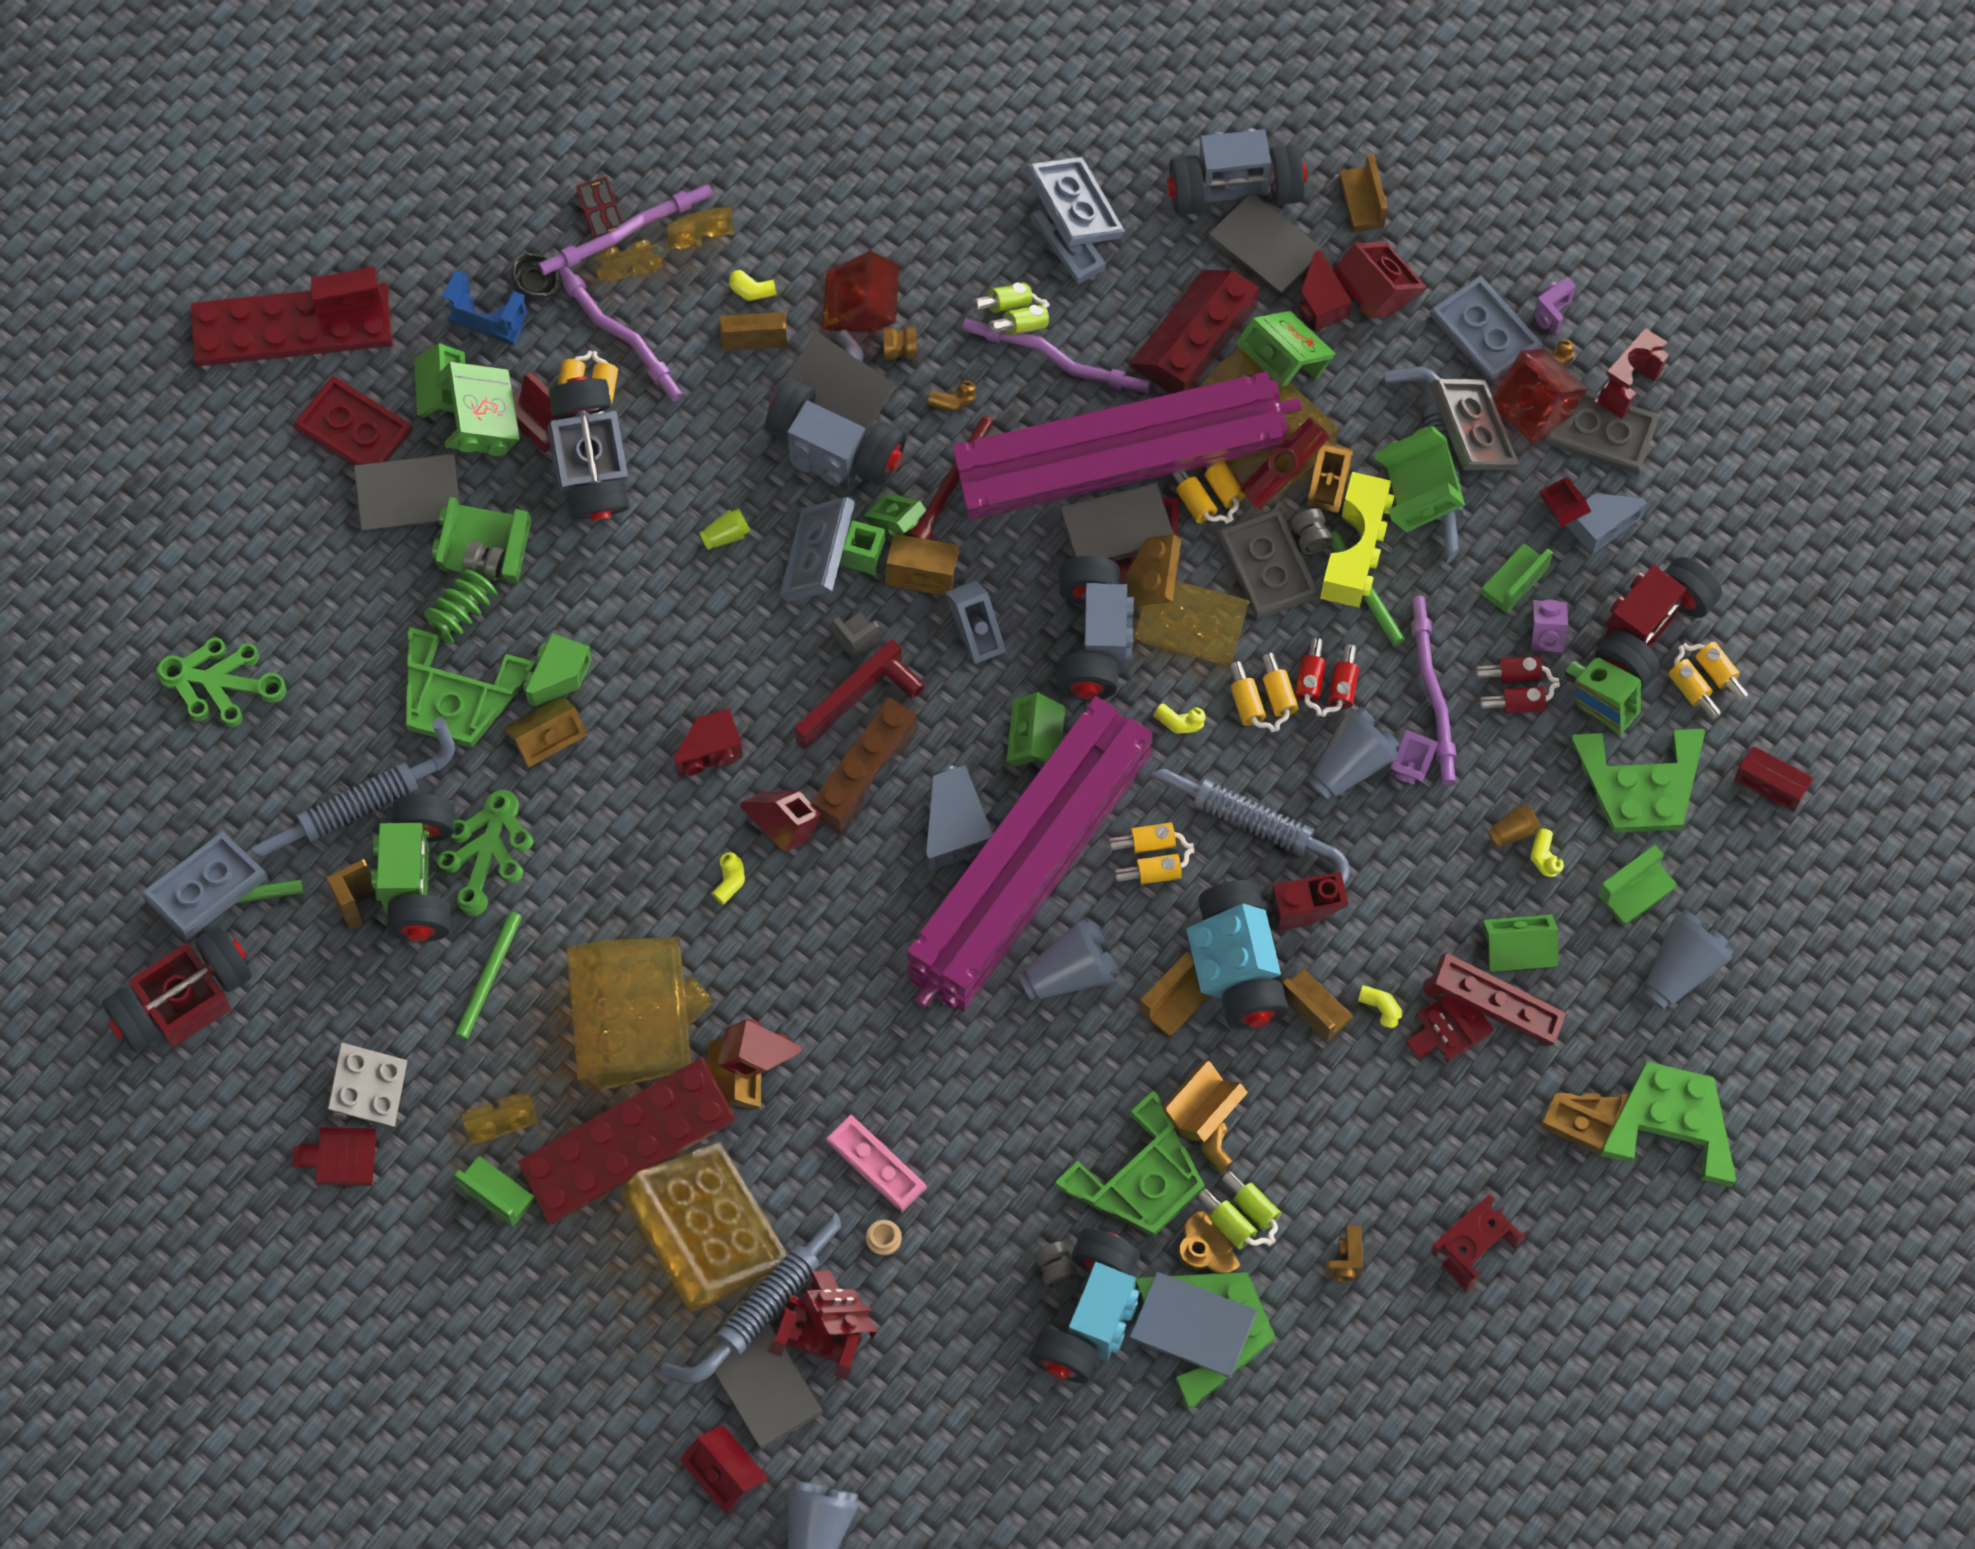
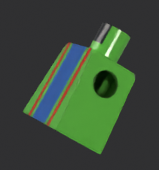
(1606, 693)

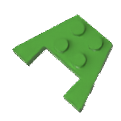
(462, 702)
(1646, 794)
(1677, 1107)
(1149, 1187)
(1233, 1286)

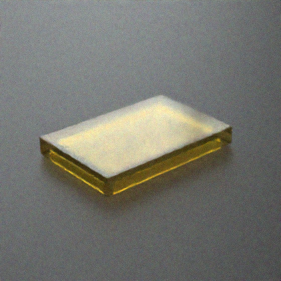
(1195, 623)

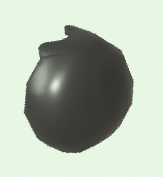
(529, 281)

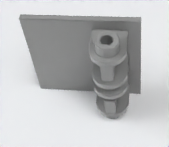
(367, 1085)

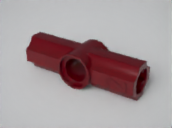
(1301, 447)

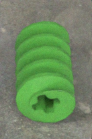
(458, 603)

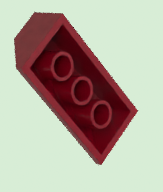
(1196, 330)

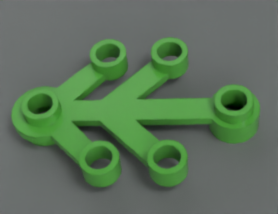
(217, 678)
(485, 847)

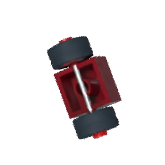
(1650, 609)
(178, 992)

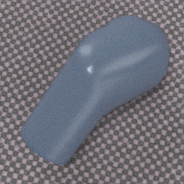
(847, 343)

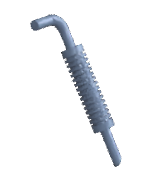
(1433, 418)
(364, 797)
(1255, 818)
(759, 1307)

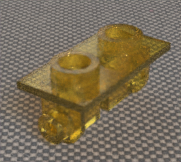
(615, 262)
(514, 1114)

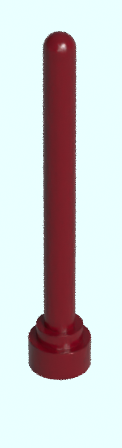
(924, 526)

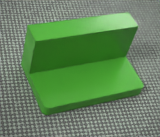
(426, 369)
(1516, 577)
(1034, 729)
(1637, 886)
(1521, 942)
(495, 1191)

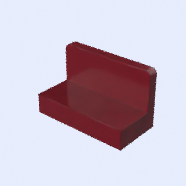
(345, 290)
(534, 411)
(1773, 778)
(723, 1468)

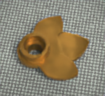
(1211, 1242)

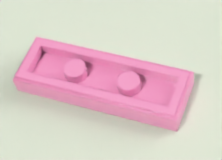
(876, 1163)

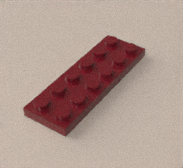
(284, 328)
(626, 1140)

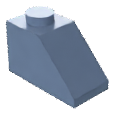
(1608, 519)
(976, 621)

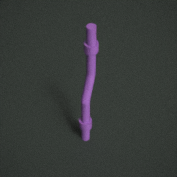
(572, 255)
(657, 370)
(1115, 379)
(1445, 749)

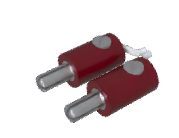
(1518, 699)

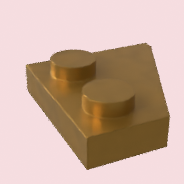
(1154, 571)
(1583, 1118)

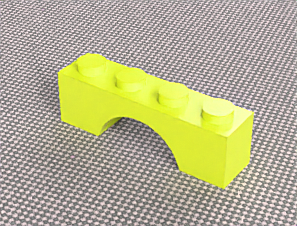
(1348, 570)

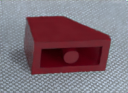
(1322, 296)

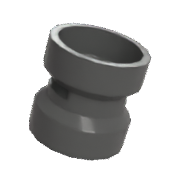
(1311, 529)
(484, 559)
(1055, 1265)

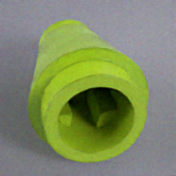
(725, 529)

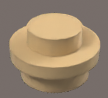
(883, 1237)

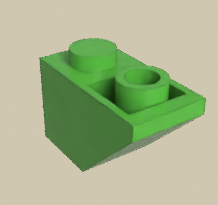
(863, 547)
(559, 670)

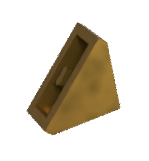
(1330, 477)

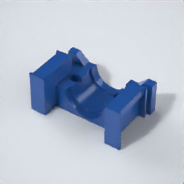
(502, 324)

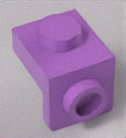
(1552, 300)
(1549, 626)
(1414, 757)

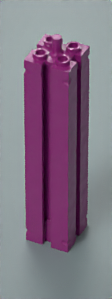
(1122, 445)
(1027, 856)

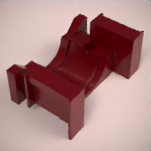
(1643, 355)
(1475, 1237)
(810, 1339)

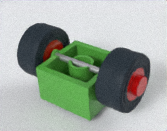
(404, 867)

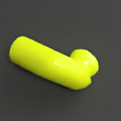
(748, 288)
(1182, 723)
(1542, 857)
(732, 877)
(1384, 1002)

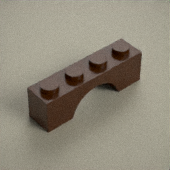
(848, 784)

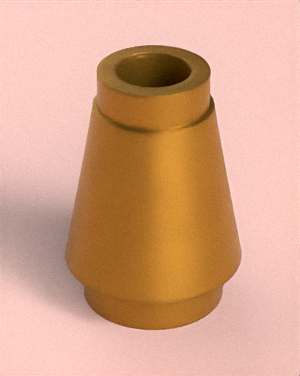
(1514, 826)

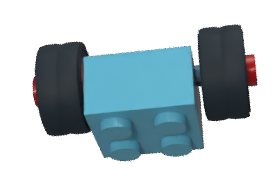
(1238, 955)
(1101, 1312)

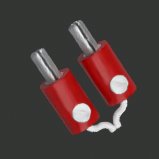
(1342, 684)

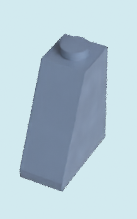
(956, 819)

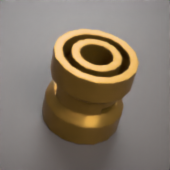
(900, 343)

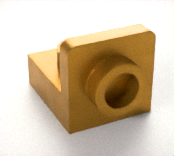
(1350, 1249)

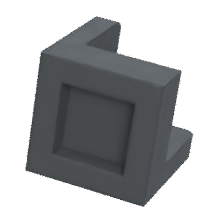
(856, 634)

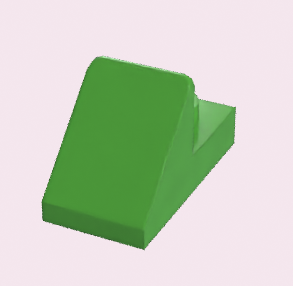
(895, 514)

